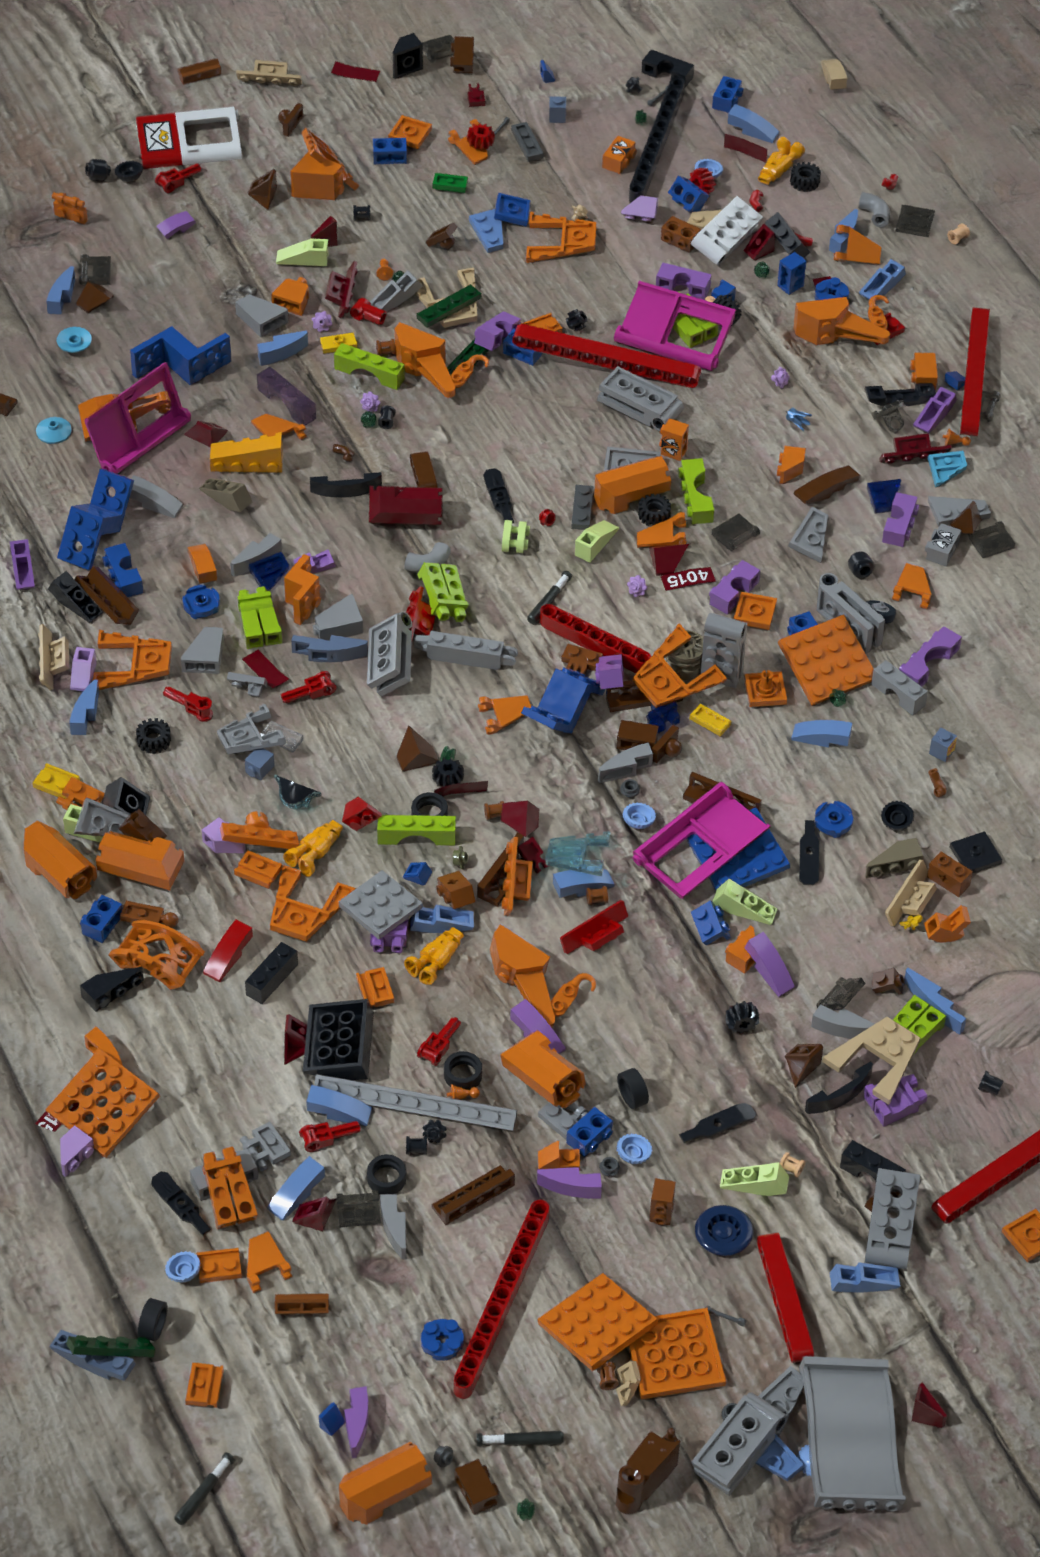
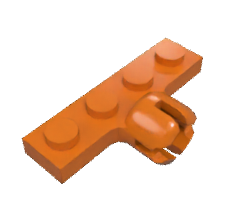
(258, 832)

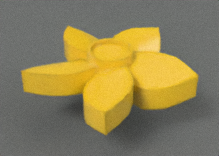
(912, 921)

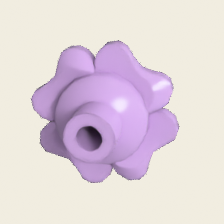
(322, 321)
(781, 377)
(370, 402)
(637, 586)

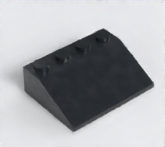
(339, 1039)

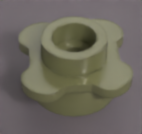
(460, 857)

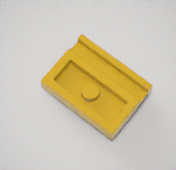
(53, 780)

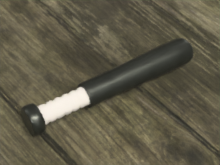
(534, 616)
(539, 1437)
(202, 1491)

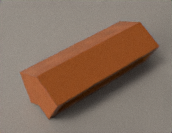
(199, 71)
(301, 1303)

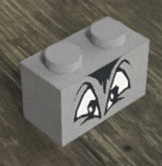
(943, 544)

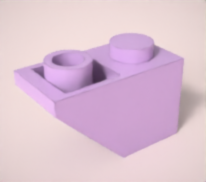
(642, 207)
(82, 668)
(212, 838)
(74, 1148)

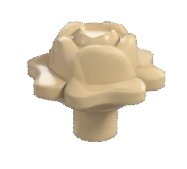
(579, 212)

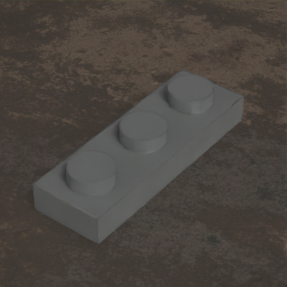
(527, 141)
(582, 507)

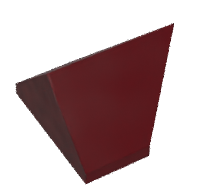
(328, 231)
(761, 243)
(206, 433)
(667, 557)
(520, 816)
(294, 1039)
(314, 1213)
(927, 1409)

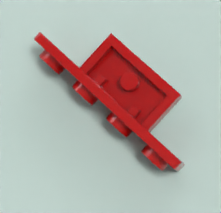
(420, 614)
(596, 930)

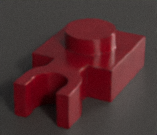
(475, 96)
(531, 852)

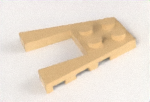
(465, 315)
(888, 1042)

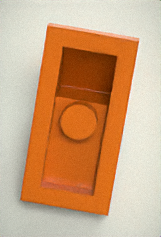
(553, 1157)

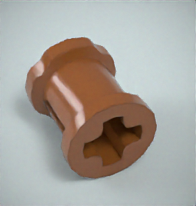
(390, 344)
(493, 810)
(597, 895)
(607, 1376)

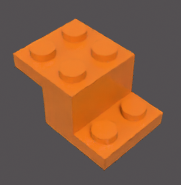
(302, 589)

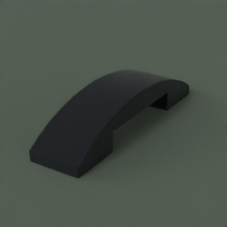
(918, 395)
(345, 488)
(822, 1103)

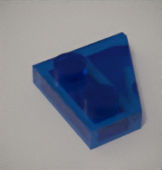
(883, 494)
(269, 570)

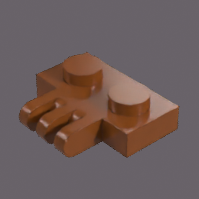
(580, 658)

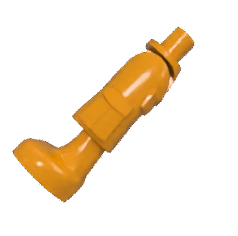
(781, 160)
(315, 846)
(437, 953)

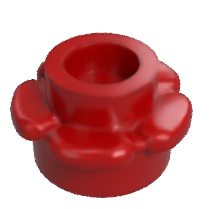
(547, 517)

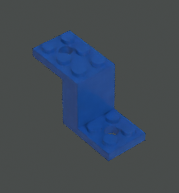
(181, 355)
(97, 518)
(563, 700)

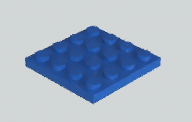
(754, 863)

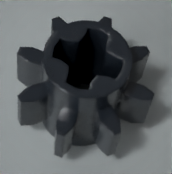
(576, 320)

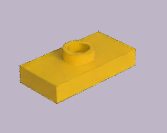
(331, 343)
(710, 719)

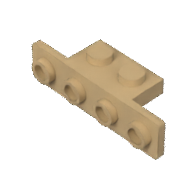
(269, 72)
(53, 656)
(912, 895)

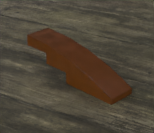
(824, 485)

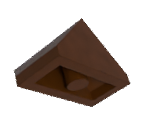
(264, 189)
(93, 296)
(968, 519)
(415, 751)
(803, 1061)

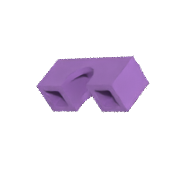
(671, 276)
(491, 333)
(903, 509)
(724, 595)
(610, 671)

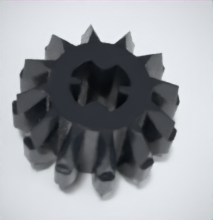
(447, 772)
(742, 1017)

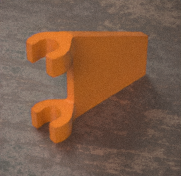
(475, 156)
(858, 247)
(270, 425)
(662, 533)
(913, 580)
(506, 711)
(262, 1257)

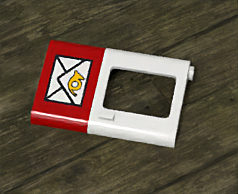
(164, 139)

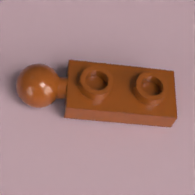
(136, 911)

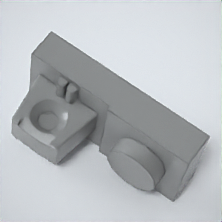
(254, 683)

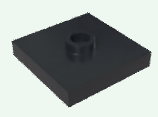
(976, 852)

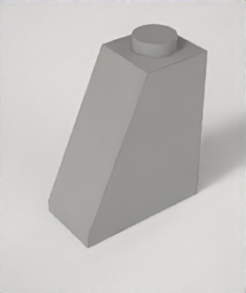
(260, 314)
(339, 620)
(205, 652)

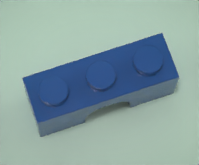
(118, 559)

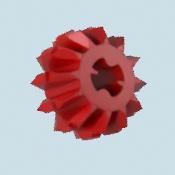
(480, 136)
(703, 179)

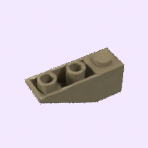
(229, 494)
(897, 858)

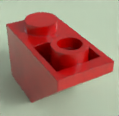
(359, 814)

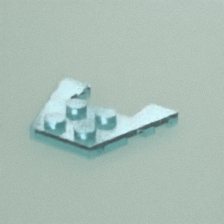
(571, 853)

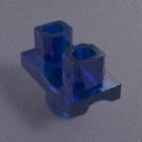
(663, 714)

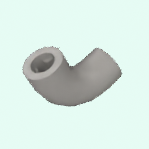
(877, 206)
(439, 554)

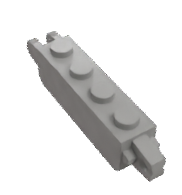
(466, 650)

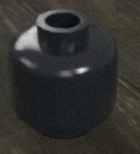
(97, 170)
(861, 564)

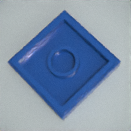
(512, 209)

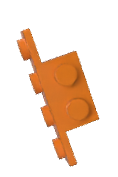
(518, 878)

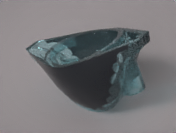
(294, 794)

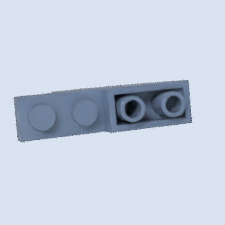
(335, 650)
(103, 1366)

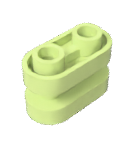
(521, 543)

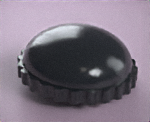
(129, 171)
(897, 815)

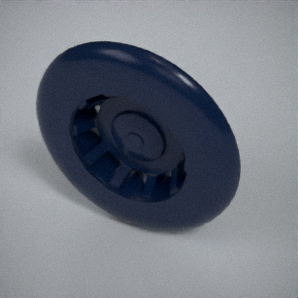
(724, 1237)

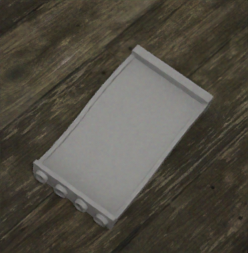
(851, 1433)

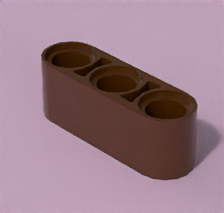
(423, 470)

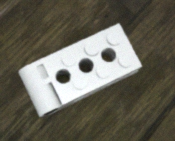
(727, 231)

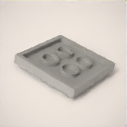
(380, 904)

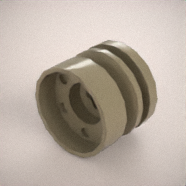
(688, 657)

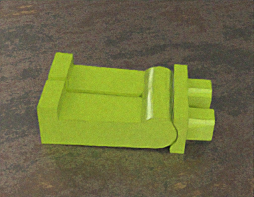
(690, 327)
(444, 591)
(259, 605)
(920, 1020)

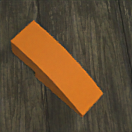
(202, 563)
(97, 1039)

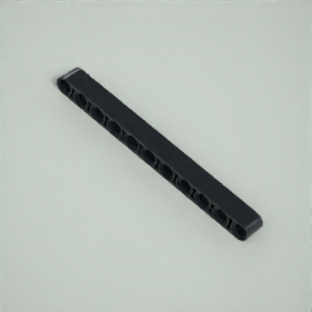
(657, 138)

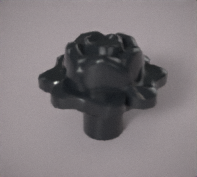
(633, 84)
(434, 1131)

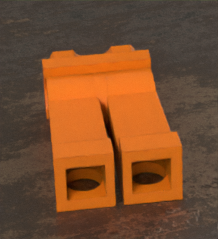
(228, 1172)

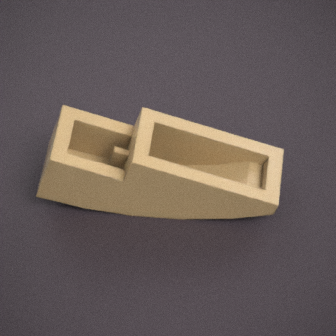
(834, 74)

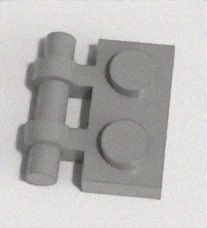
(559, 1119)
(271, 1144)

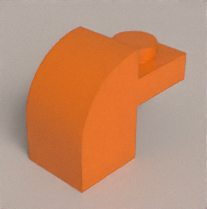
(947, 928)

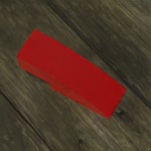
(228, 950)

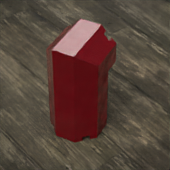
(405, 506)

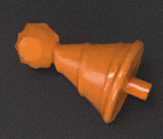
(384, 272)
(952, 438)
(460, 1093)

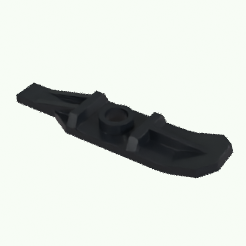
(495, 487)
(809, 862)
(727, 1118)
(172, 1194)

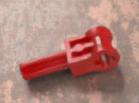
(175, 179)
(314, 686)
(193, 703)
(438, 1044)
(323, 1136)

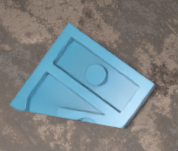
(946, 466)

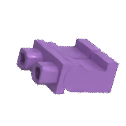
(395, 939)
(902, 1104)

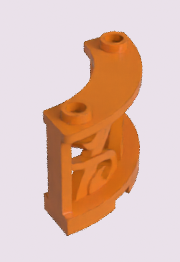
(129, 954)

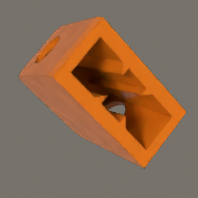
(292, 295)

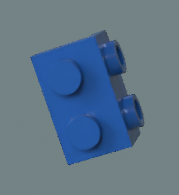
(710, 922)

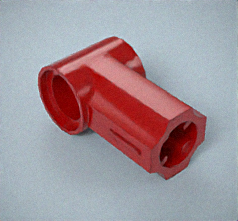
(365, 310)

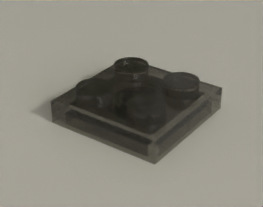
(915, 220)

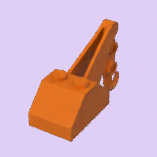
(829, 318)
(426, 356)
(158, 401)
(524, 966)

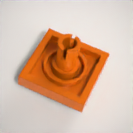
(765, 689)

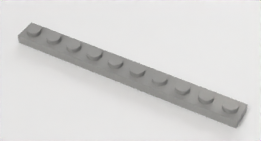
(421, 1103)

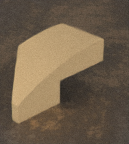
(629, 1381)

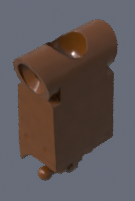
(646, 1470)

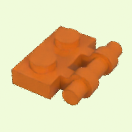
(69, 208)
(78, 792)

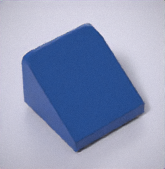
(546, 73)
(955, 380)
(418, 873)
(331, 1419)

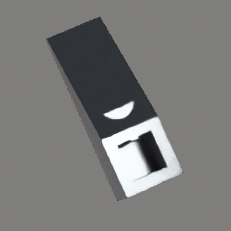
(73, 597)
(108, 986)

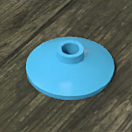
(74, 339)
(53, 430)

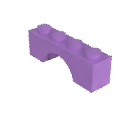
(941, 645)

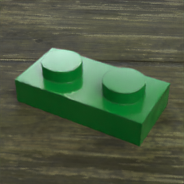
(450, 182)

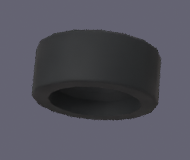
(429, 799)
(458, 1058)
(633, 1088)
(391, 1162)
(152, 1319)

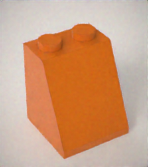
(317, 180)

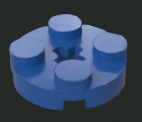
(831, 285)
(204, 609)
(834, 827)
(439, 1328)

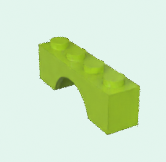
(386, 370)
(699, 507)
(436, 828)

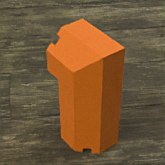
(629, 483)
(57, 860)
(140, 860)
(544, 1069)
(383, 1483)

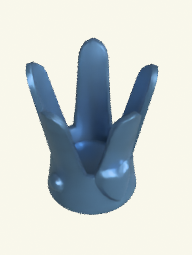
(797, 417)

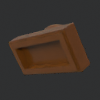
(291, 119)
(443, 237)
(667, 744)

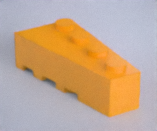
(248, 455)

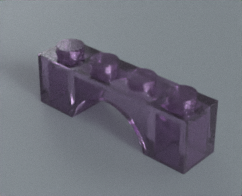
(299, 405)

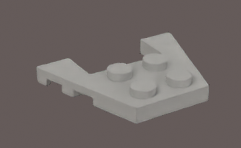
(244, 735)

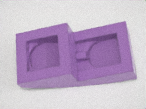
(180, 221)
(320, 562)

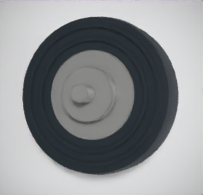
(885, 609)

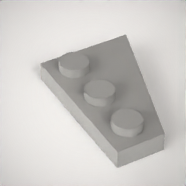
(619, 457)
(947, 509)
(811, 534)
(98, 819)
(784, 1392)

